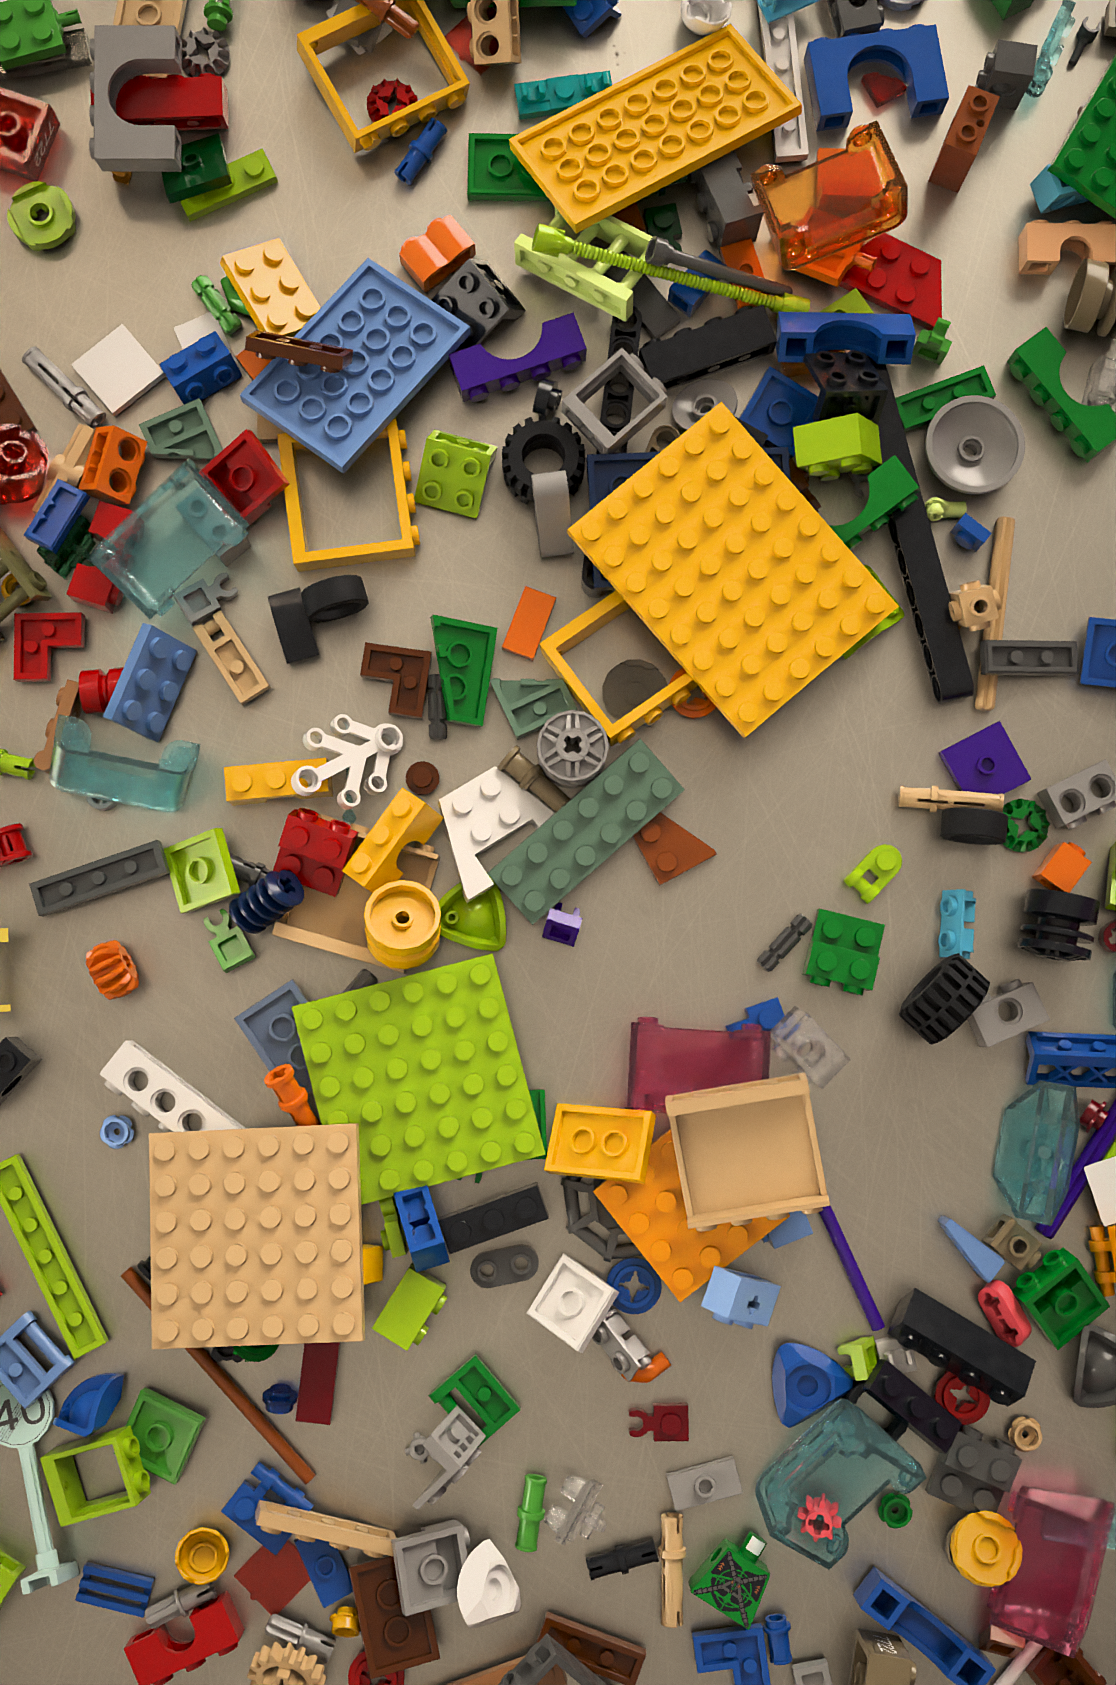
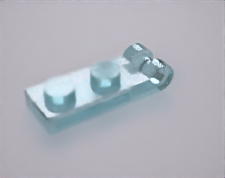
(1051, 48)

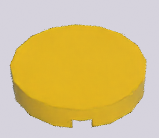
(986, 1549)

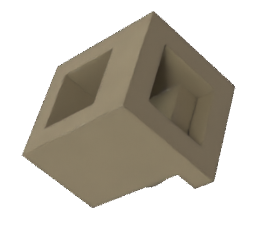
(1001, 1240)

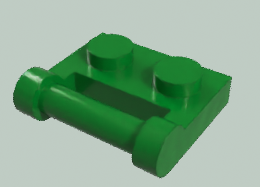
(481, 1391)

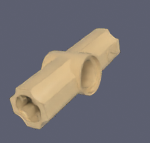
(70, 464)

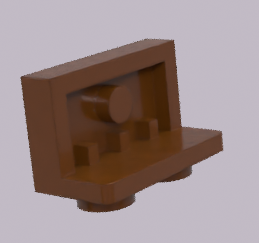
(1058, 1669)

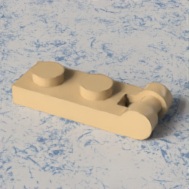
(232, 658)

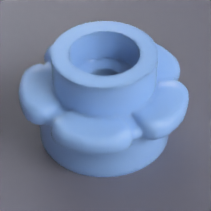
(107, 1131)

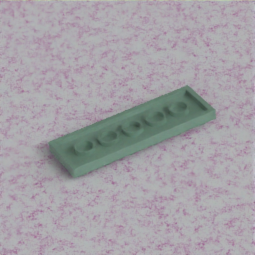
(585, 831)

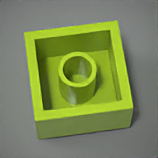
(837, 446)

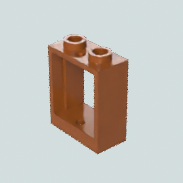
(963, 138)

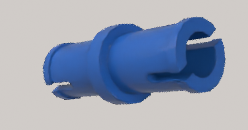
(420, 151)

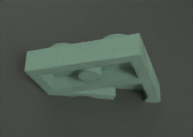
(182, 434)
(531, 702)

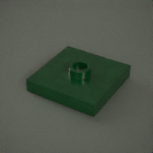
(202, 170)

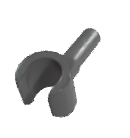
(1085, 36)

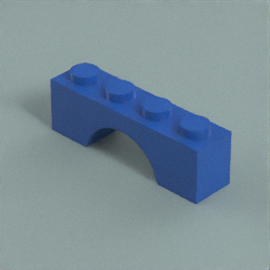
(879, 336)
(928, 1633)

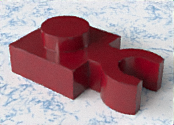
(667, 1422)

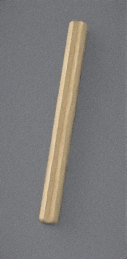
(999, 580)

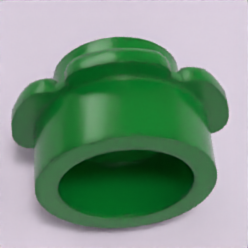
(898, 1519)

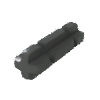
(436, 709)
(784, 942)

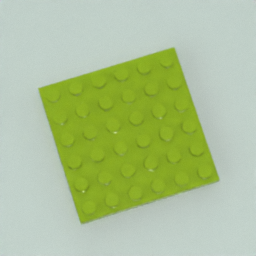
(424, 1074)

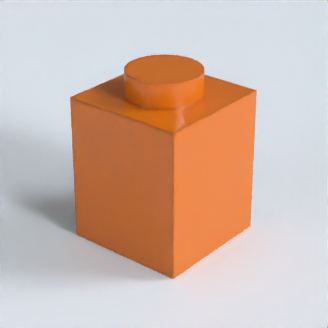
(1062, 867)

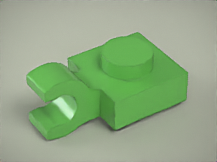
(932, 343)

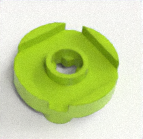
(47, 233)

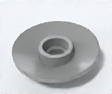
(701, 398)

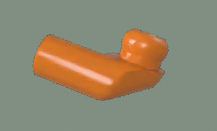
(659, 1365)

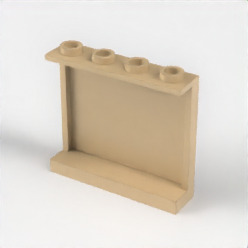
(338, 921)
(747, 1152)

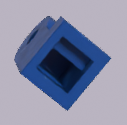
(692, 297)

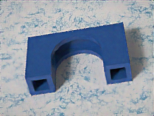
(909, 51)

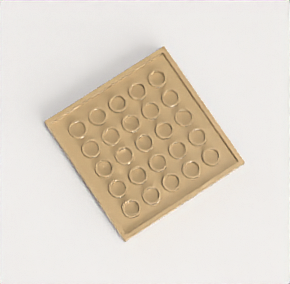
(256, 1237)

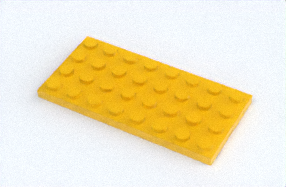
(654, 127)

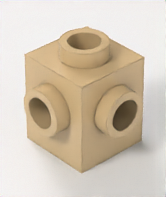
(963, 601)

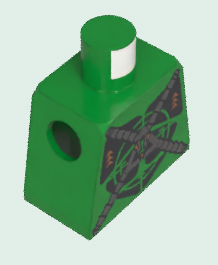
(733, 1579)

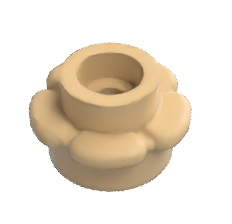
(1033, 1438)

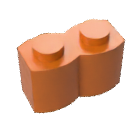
(436, 253)

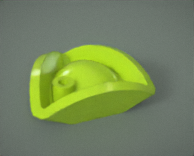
(475, 923)

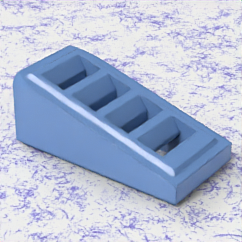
(979, 1256)

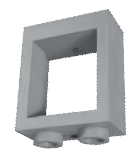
(587, 422)

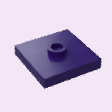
(985, 762)

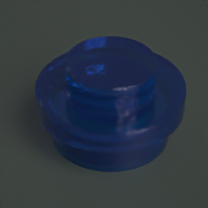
(279, 1399)

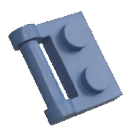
(20, 1370)

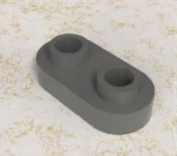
(504, 1266)

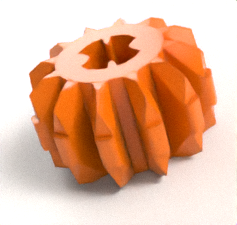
(112, 969)

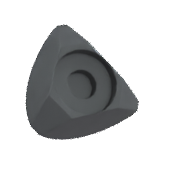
(1096, 1369)

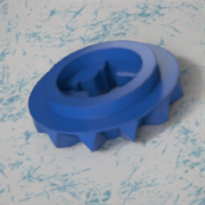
(645, 1297)

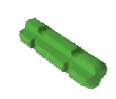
(216, 304)

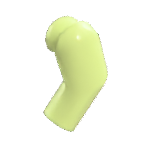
(939, 508)

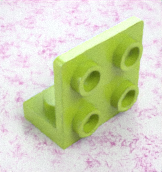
(454, 473)

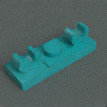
(557, 93)

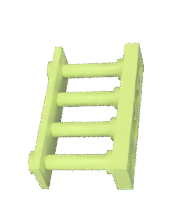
(584, 281)

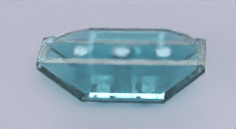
(1038, 1151)

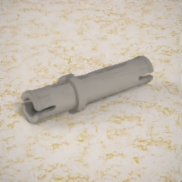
(88, 412)

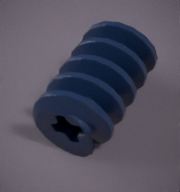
(266, 901)

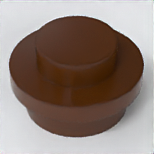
(422, 778)

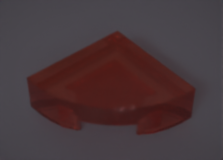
(882, 88)

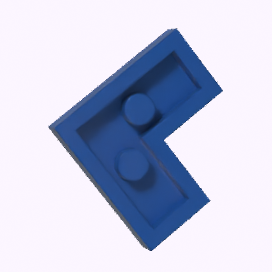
(735, 1650)

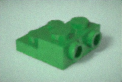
(843, 951)
(1060, 1297)

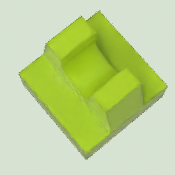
(863, 1357)

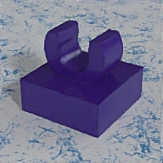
(562, 926)

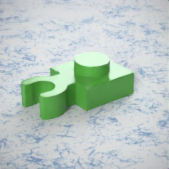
(230, 944)

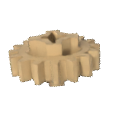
(285, 1667)

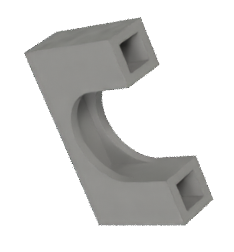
(118, 56)

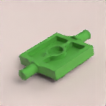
(32, 31)

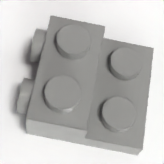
(430, 1565)

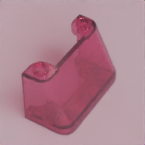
(688, 1060)
(1060, 1567)

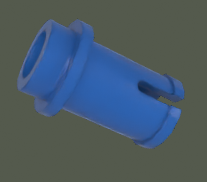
(778, 1638)

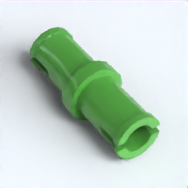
(530, 1512)

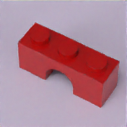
(88, 583)
(157, 1655)

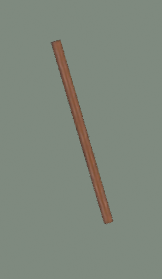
(232, 1391)

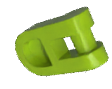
(882, 863)

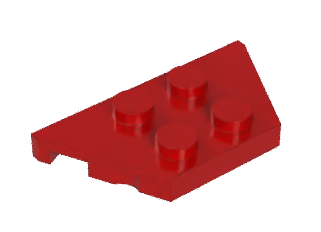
(902, 280)

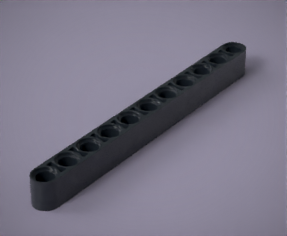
(922, 569)

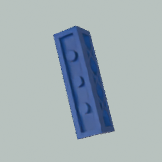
(1067, 1053)

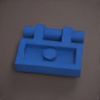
(244, 1502)

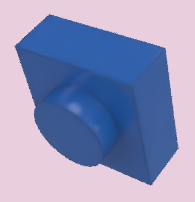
(970, 533)

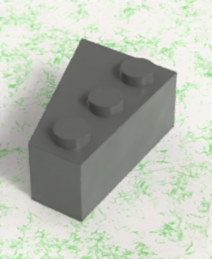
(726, 201)

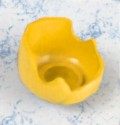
(202, 1555)

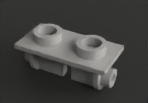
(625, 1355)

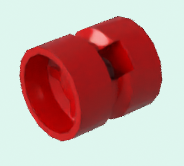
(97, 688)

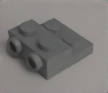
(974, 1472)

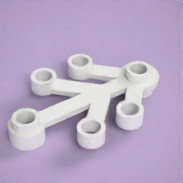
(351, 757)

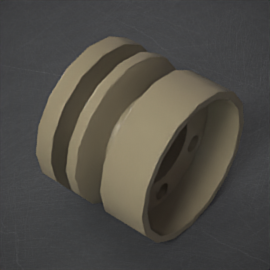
(1092, 298)

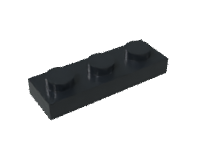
(912, 1406)

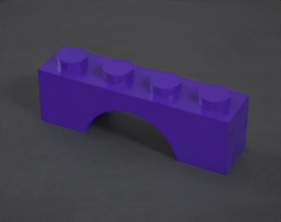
(482, 373)

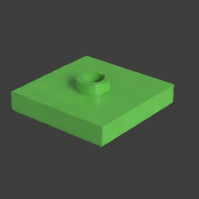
(164, 1434)

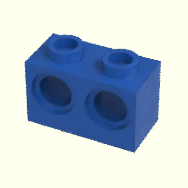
(421, 1228)

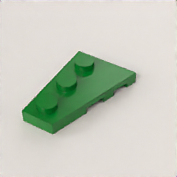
(464, 666)

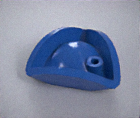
(805, 1382)
(91, 1404)

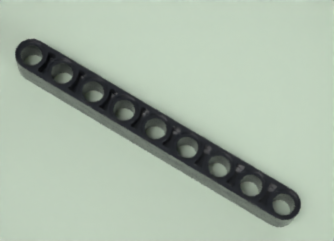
(616, 403)

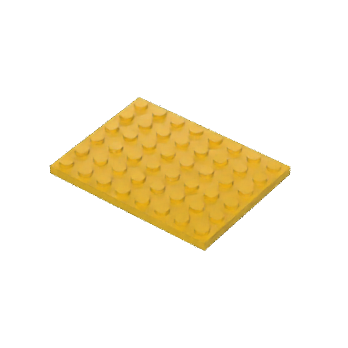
(732, 569)

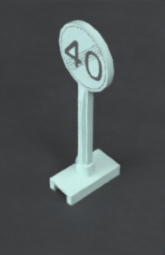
(21, 1430)

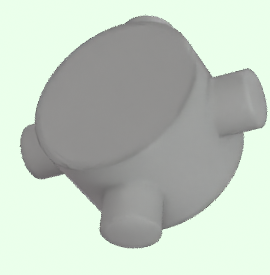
(416, 1448)

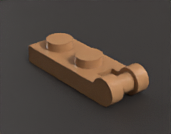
(68, 705)

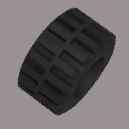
(538, 436)
(944, 999)

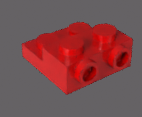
(246, 476)
(315, 850)

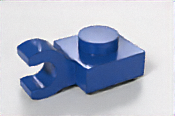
(765, 1014)

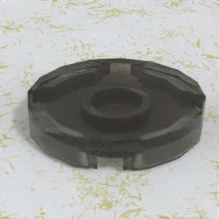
(622, 696)

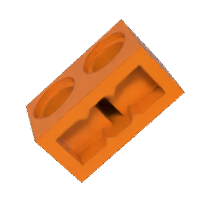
(106, 462)

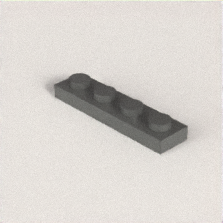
(99, 878)

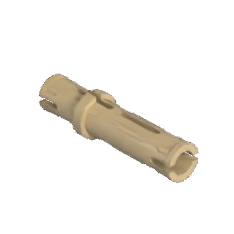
(943, 799)
(672, 1557)

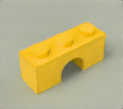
(270, 780)
(402, 822)

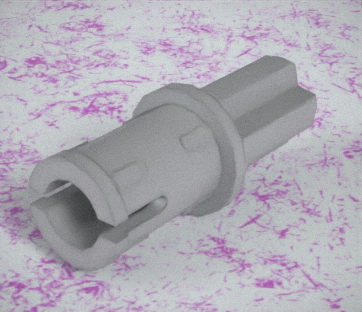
(179, 1604)
(300, 1636)

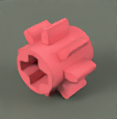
(816, 1527)

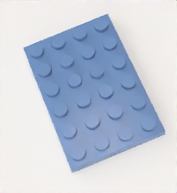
(396, 347)

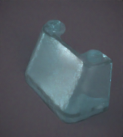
(168, 539)
(120, 778)
(847, 1461)

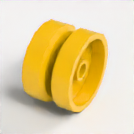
(402, 924)

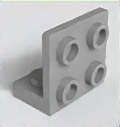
(453, 1446)

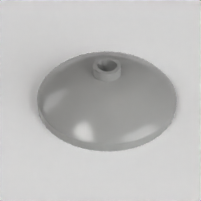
(986, 429)

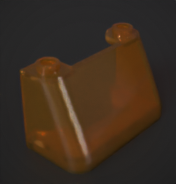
(833, 200)

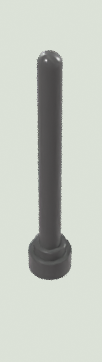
(661, 253)

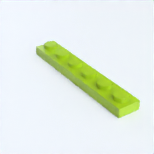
(48, 1259)

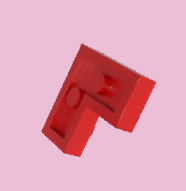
(38, 634)

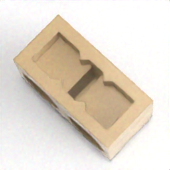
(503, 27)

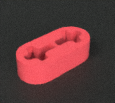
(1004, 1313)

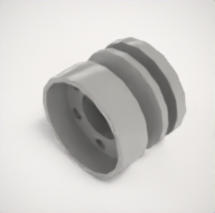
(572, 769)

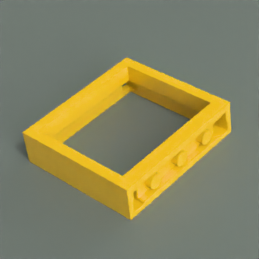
(357, 21)
(357, 554)
(579, 630)

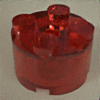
(21, 464)

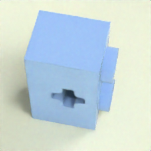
(740, 1297)

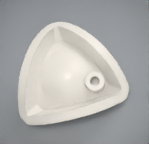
(487, 1587)

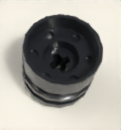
(1058, 924)

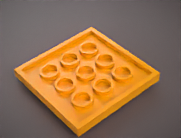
(657, 1224)

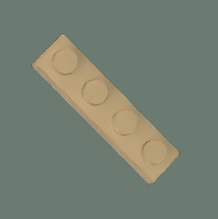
(312, 1526)

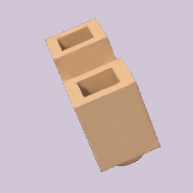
(1042, 242)

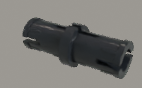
(622, 1559)

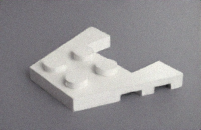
(482, 816)

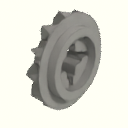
(217, 49)

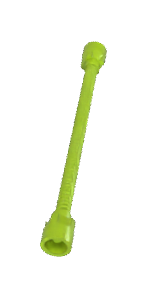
(553, 242)

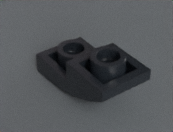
(293, 625)

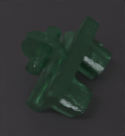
(74, 549)

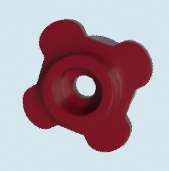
(1094, 1116)

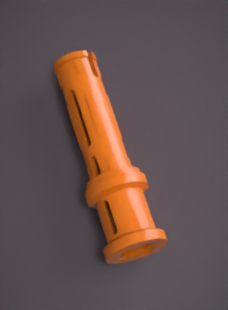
(290, 1095)

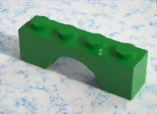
(1038, 366)
(888, 489)

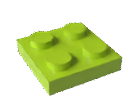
(201, 870)

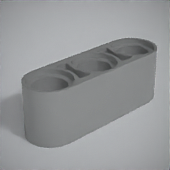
(552, 513)

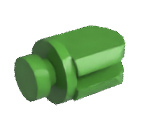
(218, 14)

